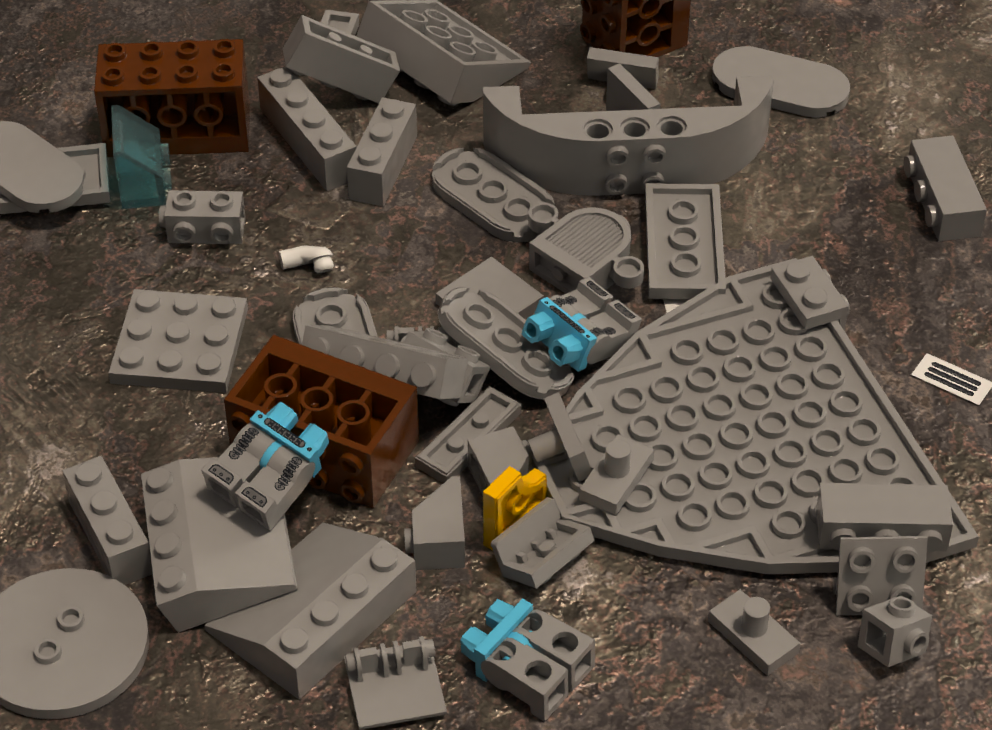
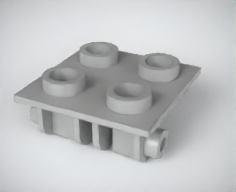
(878, 570)
(395, 683)

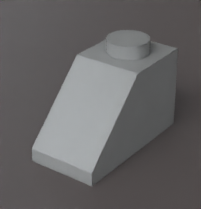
(494, 453)
(438, 529)

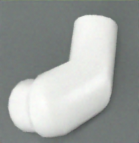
(305, 255)

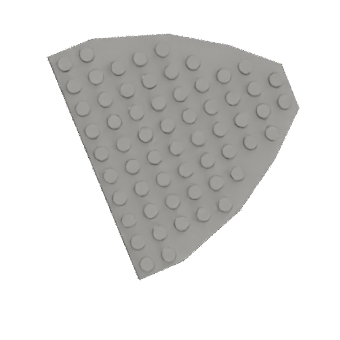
(741, 434)

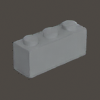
(340, 59)
(382, 151)
(945, 188)
(884, 512)
(108, 521)

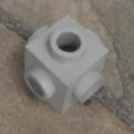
(894, 631)

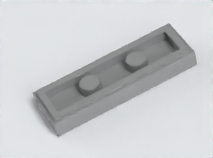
(449, 450)

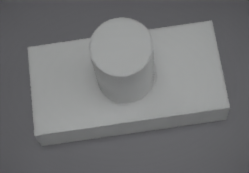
(641, 67)
(561, 439)
(616, 474)
(753, 631)

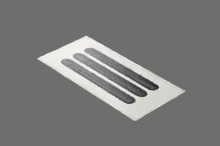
(952, 379)

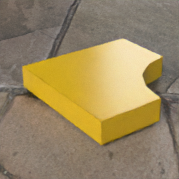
(510, 499)

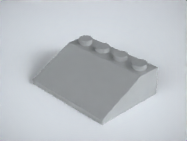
(440, 48)
(208, 552)
(343, 594)

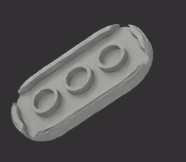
(798, 84)
(35, 171)
(488, 192)
(333, 308)
(496, 334)

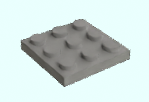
(179, 341)

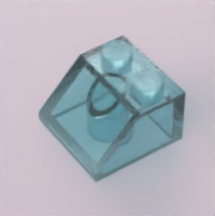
(139, 160)

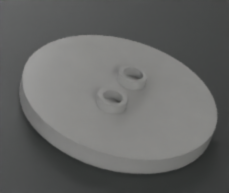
(68, 642)

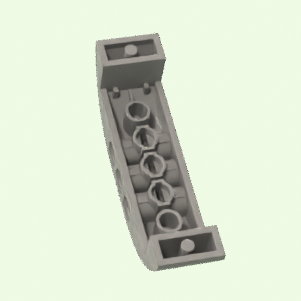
(628, 148)

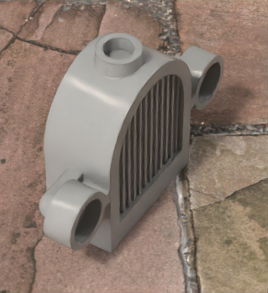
(582, 246)

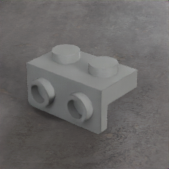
(810, 293)
(539, 544)

